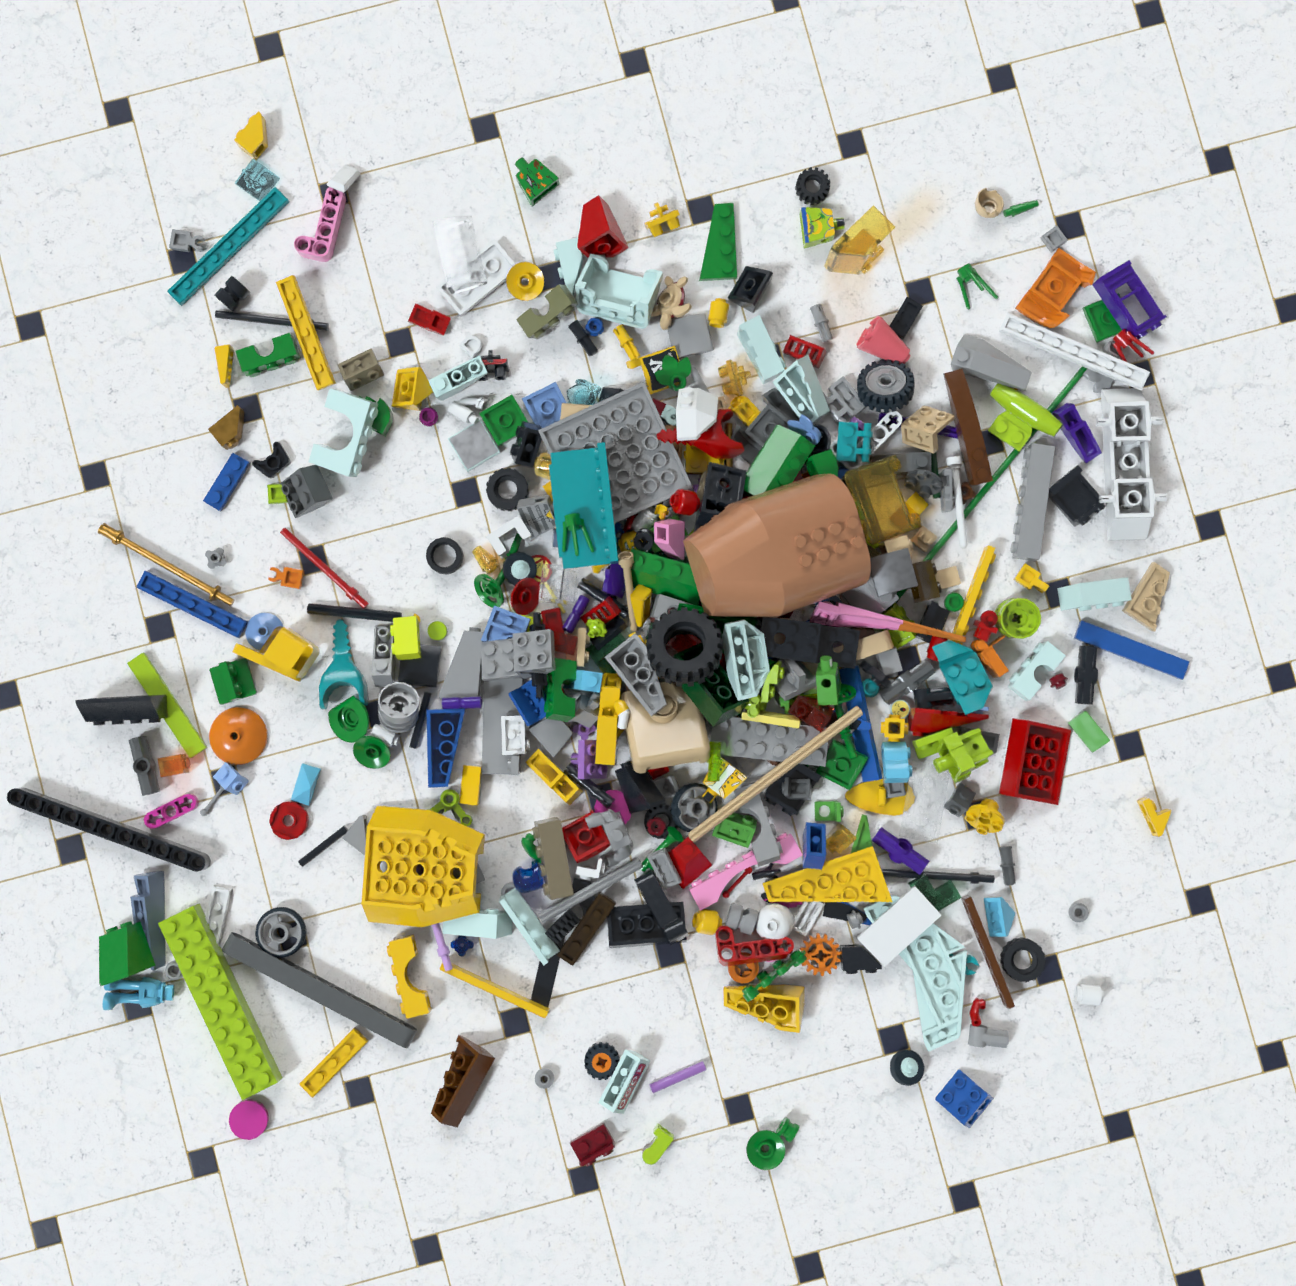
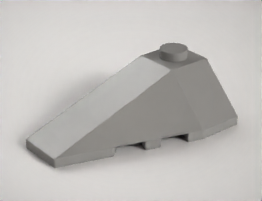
(988, 363)

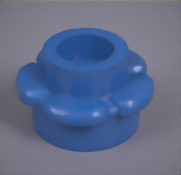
(594, 322)

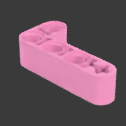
(324, 224)

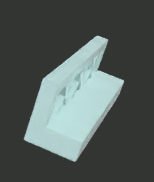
(528, 925)

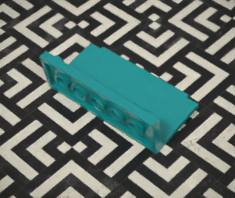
(583, 487)

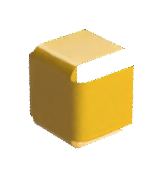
(290, 650)

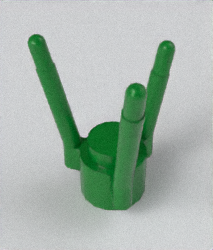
(969, 274)
(573, 523)

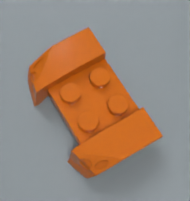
(1054, 289)

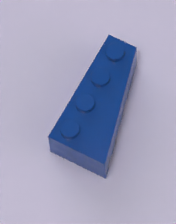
(442, 741)

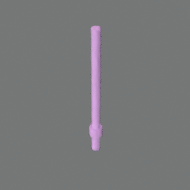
(443, 950)

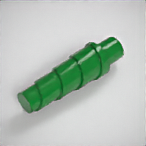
(1020, 208)

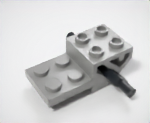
(522, 656)

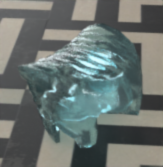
(583, 392)

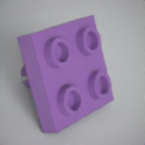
(586, 761)

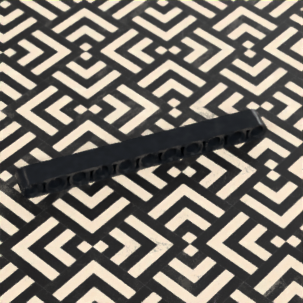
(99, 828)

